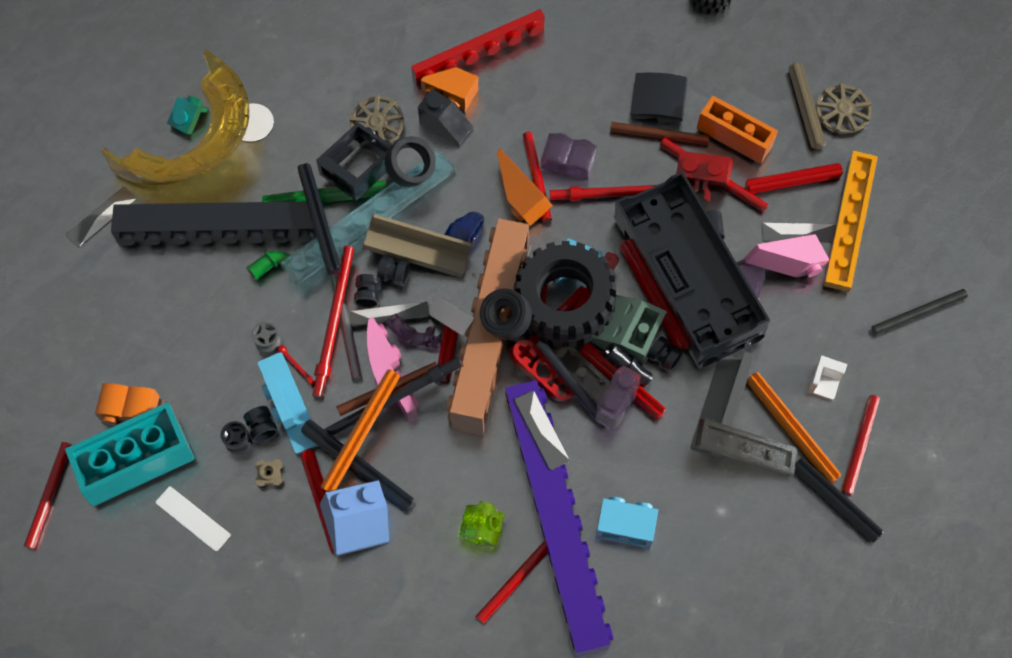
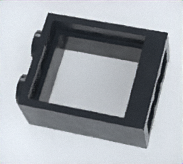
(329, 161)

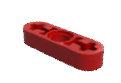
(552, 389)

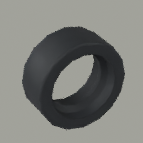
(425, 152)

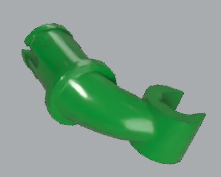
(266, 262)

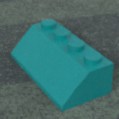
(129, 454)

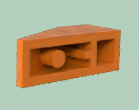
(521, 192)

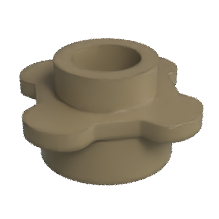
(272, 479)

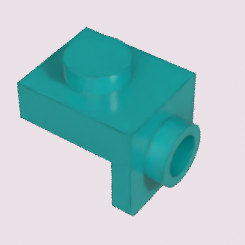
(186, 113)

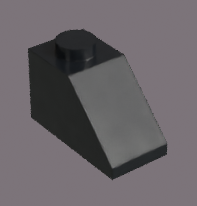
(444, 117)

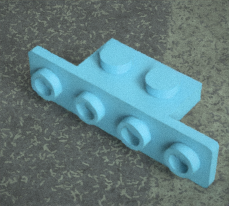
(287, 400)

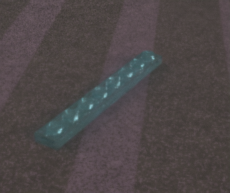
(356, 224)

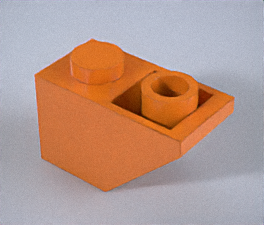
(453, 84)

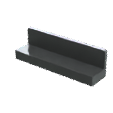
(725, 393)

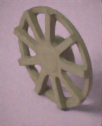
(844, 108)
(377, 120)

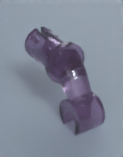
(409, 334)

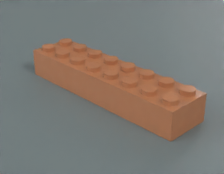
(483, 351)

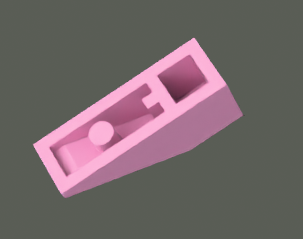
(790, 256)

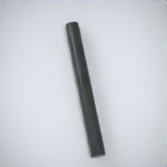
(919, 311)

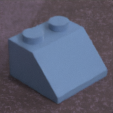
(356, 517)

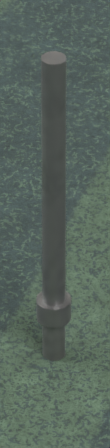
(348, 336)

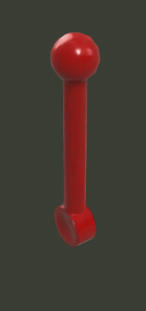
(308, 378)

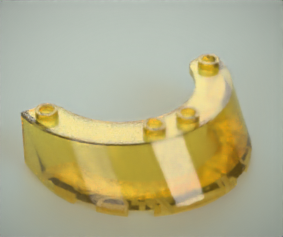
(227, 129)

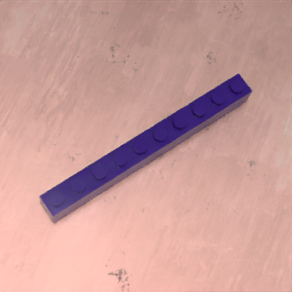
(561, 535)

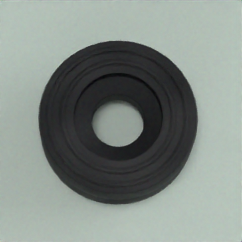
(495, 303)

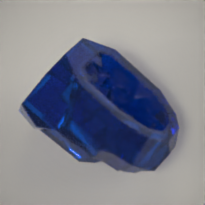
(466, 227)

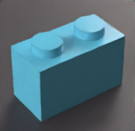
(627, 522)

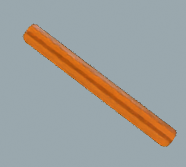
(793, 427)
(360, 431)

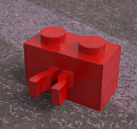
(705, 170)

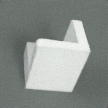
(826, 378)

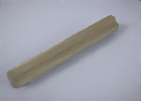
(806, 106)

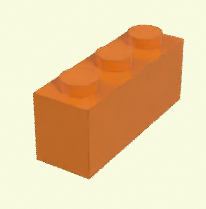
(736, 129)

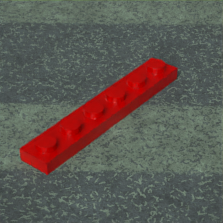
(481, 46)

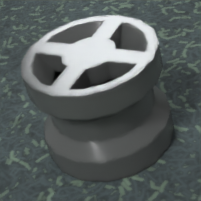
(264, 331)

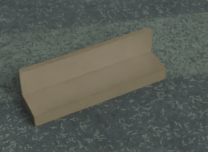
(417, 245)

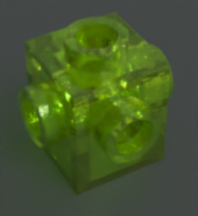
(481, 524)

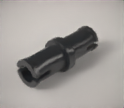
(621, 359)

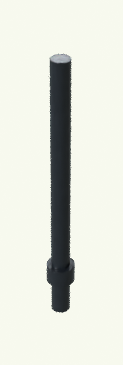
(435, 374)

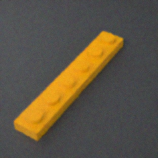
(850, 221)

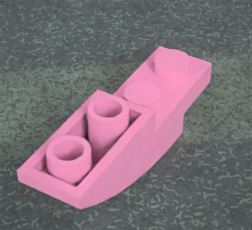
(385, 357)

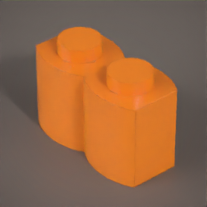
(121, 403)

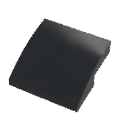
(659, 97)

